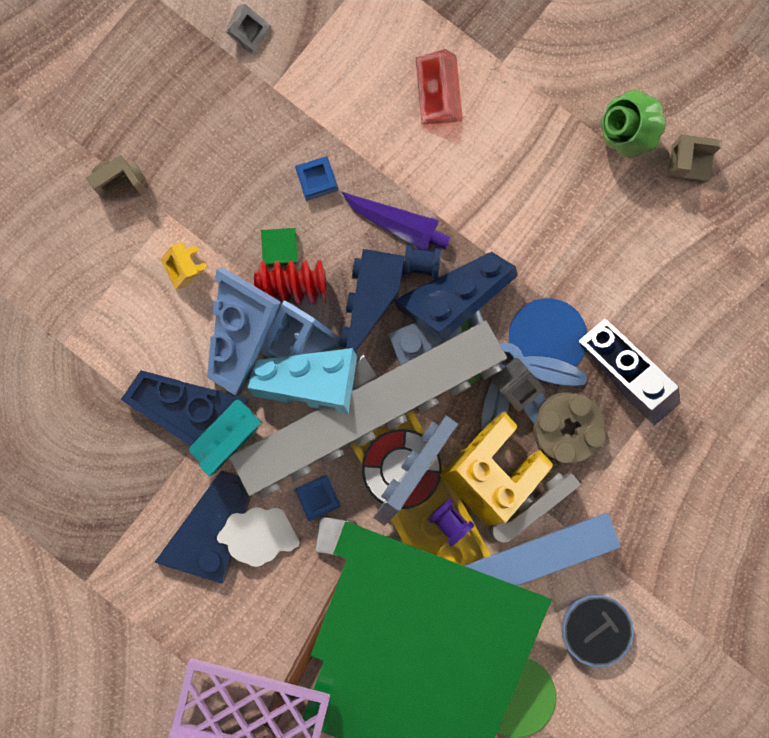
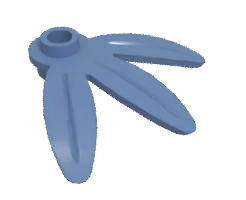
(544, 369)

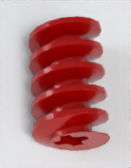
(292, 281)

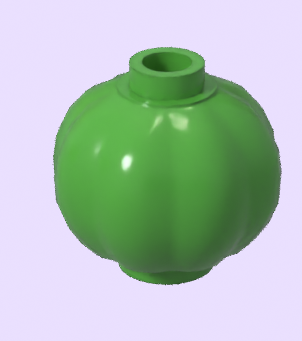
(633, 123)

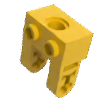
(484, 484)

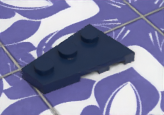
(456, 296)
(178, 405)
(195, 543)

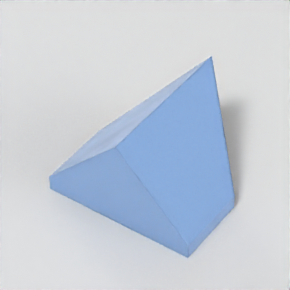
(297, 334)

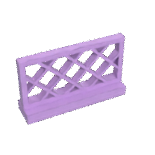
(186, 730)

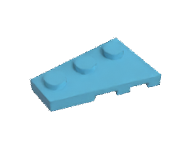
(309, 378)

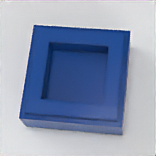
(316, 178)
(317, 497)

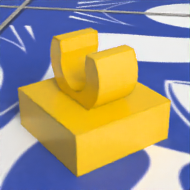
(180, 266)

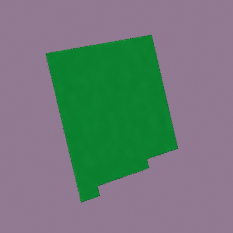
(419, 643)

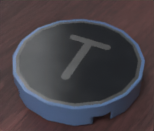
(597, 630)

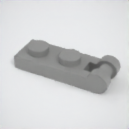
(556, 489)

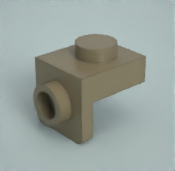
(111, 175)

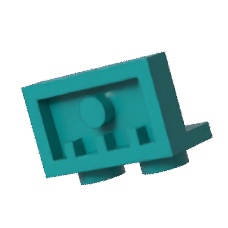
(225, 437)

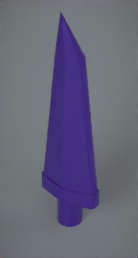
(406, 225)

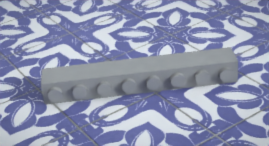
(371, 407)

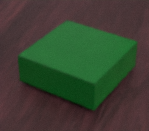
(279, 246)

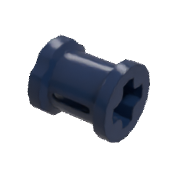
(422, 262)

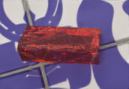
(439, 88)

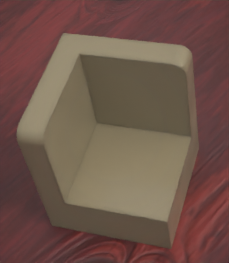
(693, 158)

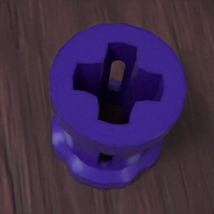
(450, 522)

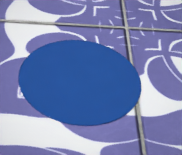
(549, 330)

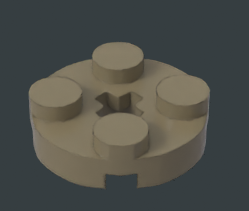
(588, 433)

